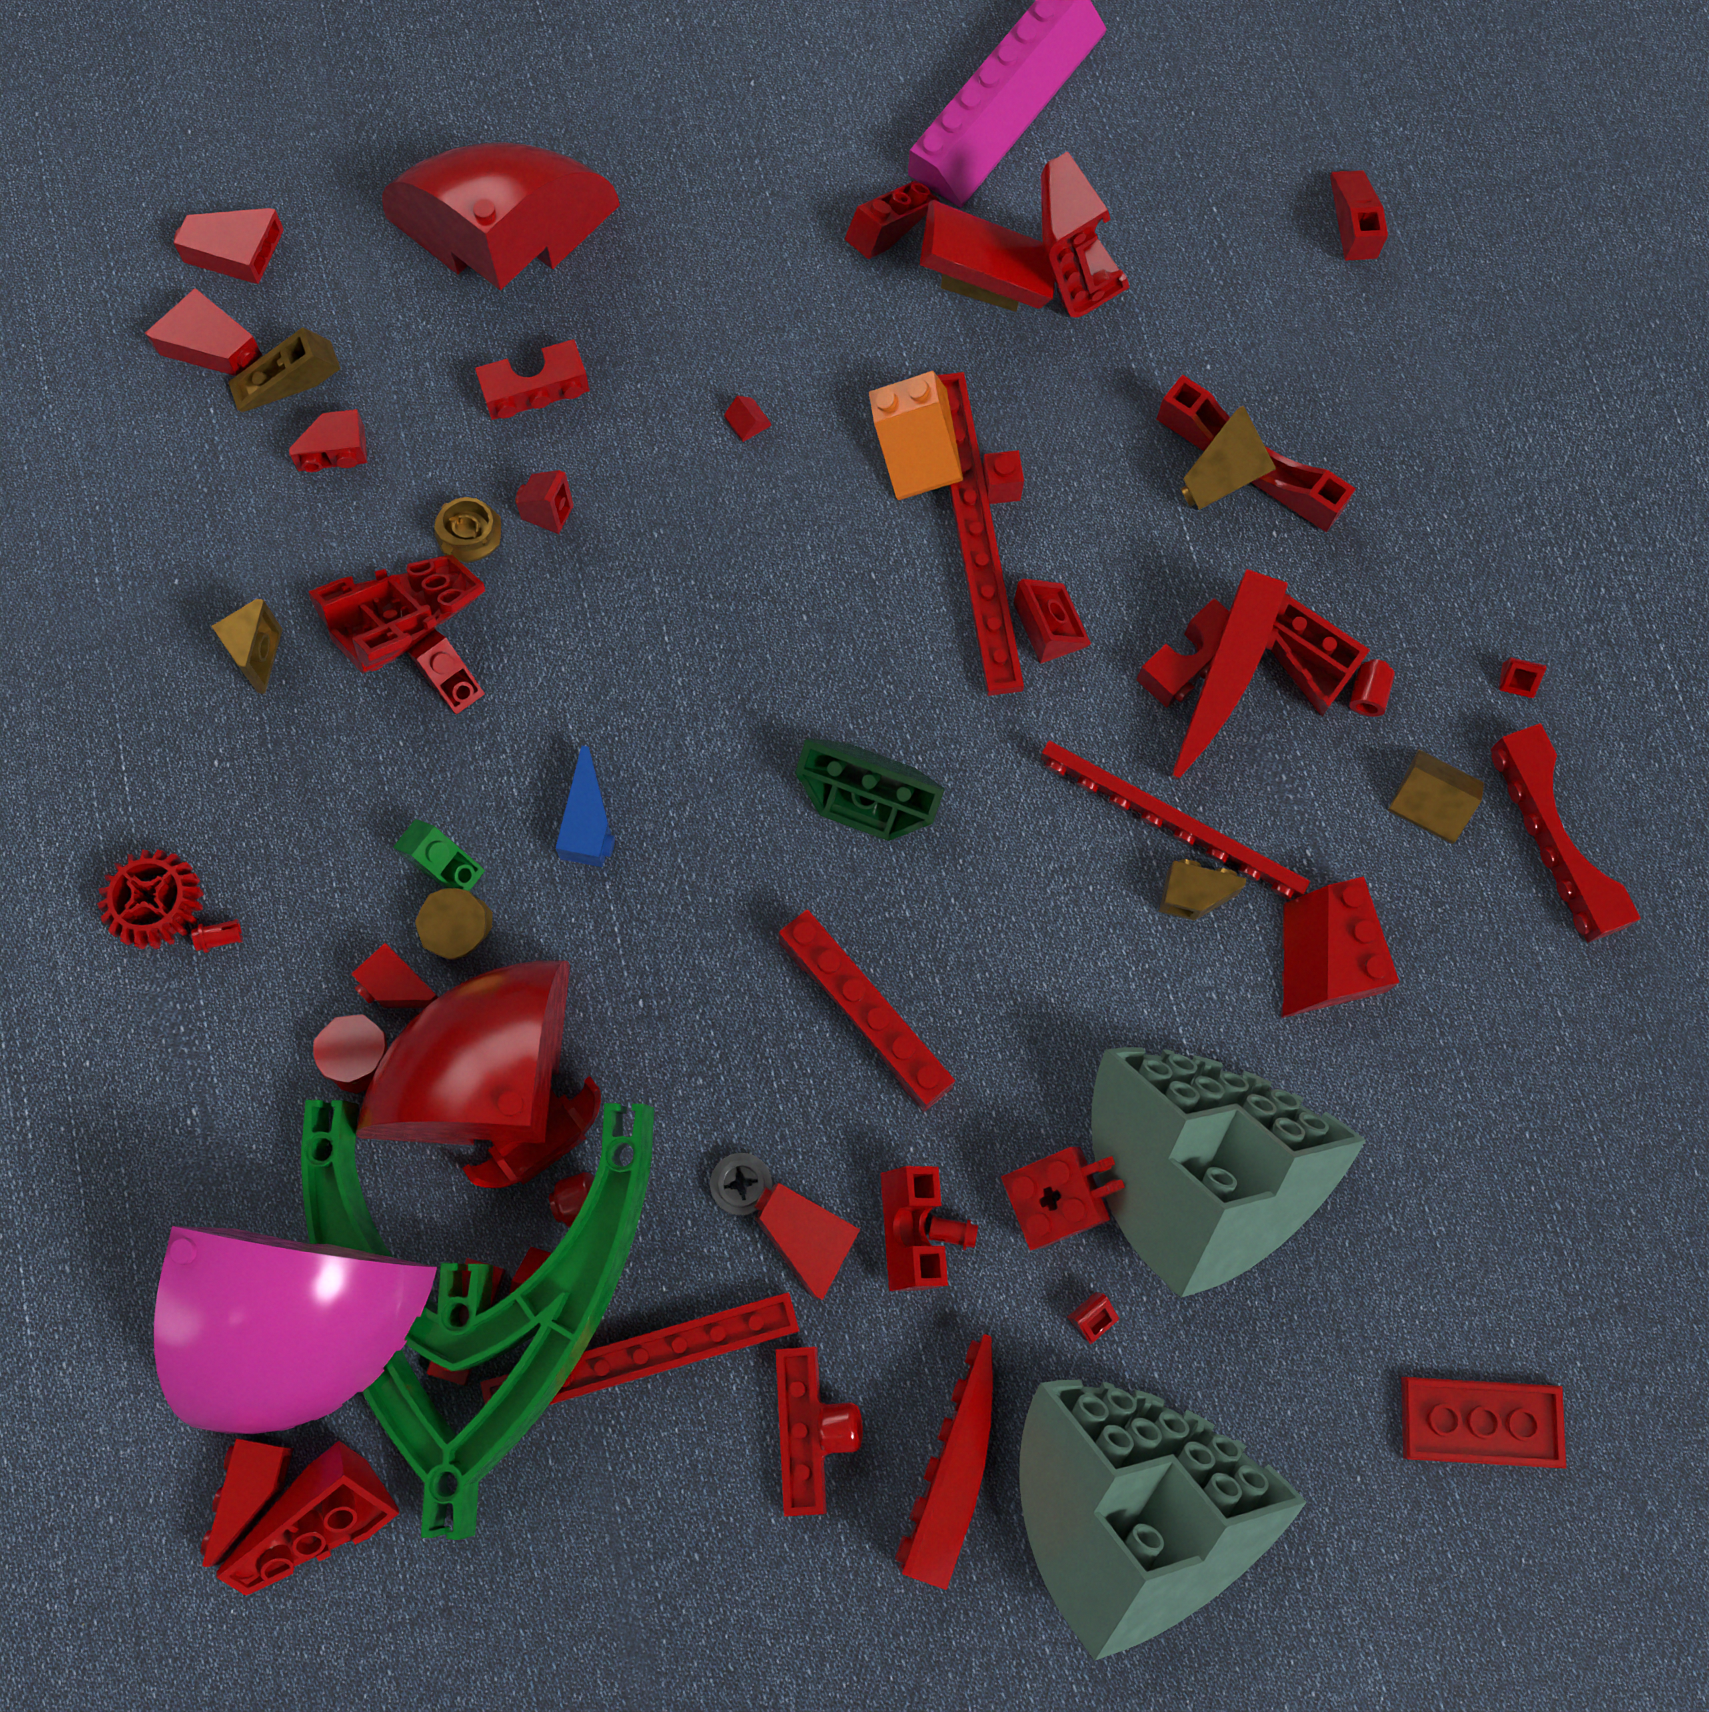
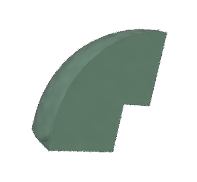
(1209, 1163)
(1139, 1510)

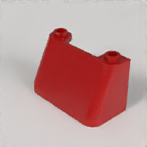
(1075, 255)

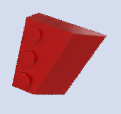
(1333, 949)

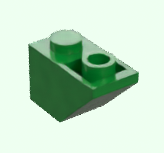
(438, 856)

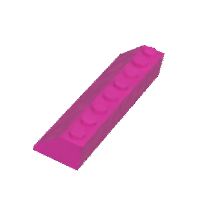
(1004, 97)

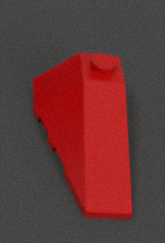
(325, 1507)

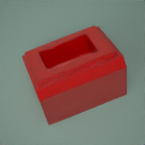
(746, 418)
(1521, 677)
(1094, 1317)

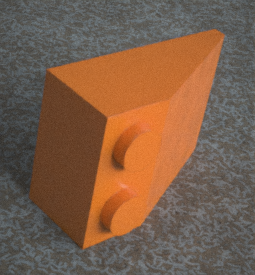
(916, 434)

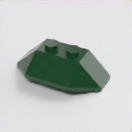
(867, 789)

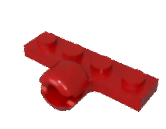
(809, 1431)

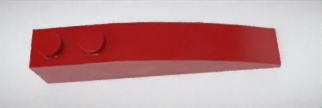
(1236, 657)

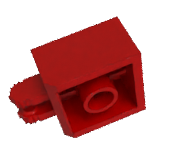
(1080, 1201)

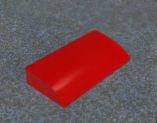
(986, 255)

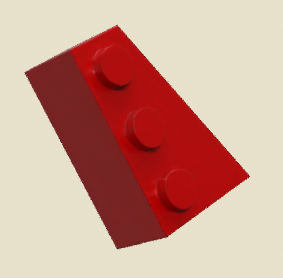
(1316, 654)

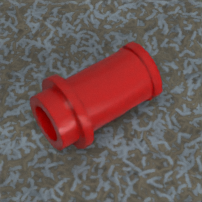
(216, 935)
(953, 1232)

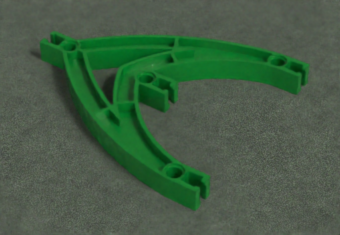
(555, 1305)

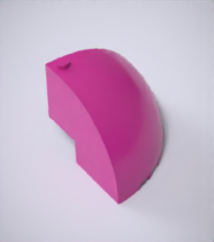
(274, 1327)

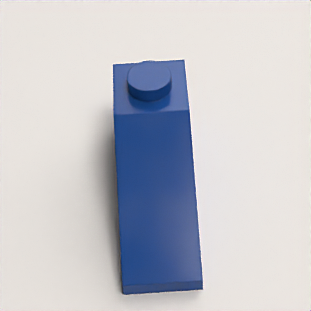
(585, 826)

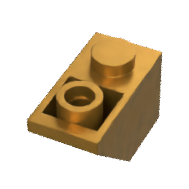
(1196, 890)

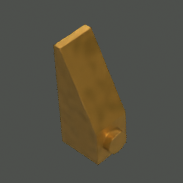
(288, 369)

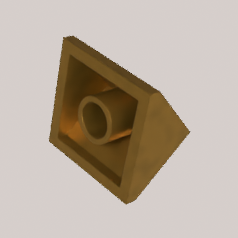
(252, 641)
(1437, 797)

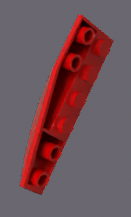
(953, 1477)

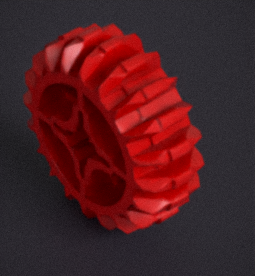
(124, 921)

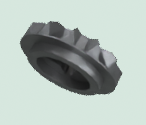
(725, 1174)

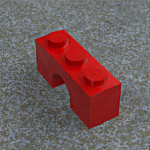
(509, 393)
(1170, 674)
(906, 1201)

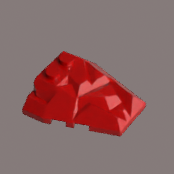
(393, 613)

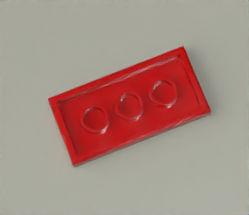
(1483, 1422)

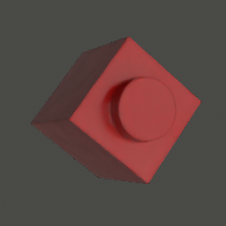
(1003, 476)

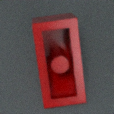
(545, 500)
(391, 981)

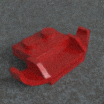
(522, 1161)

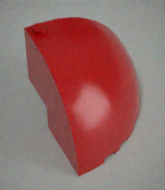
(499, 207)
(474, 1062)

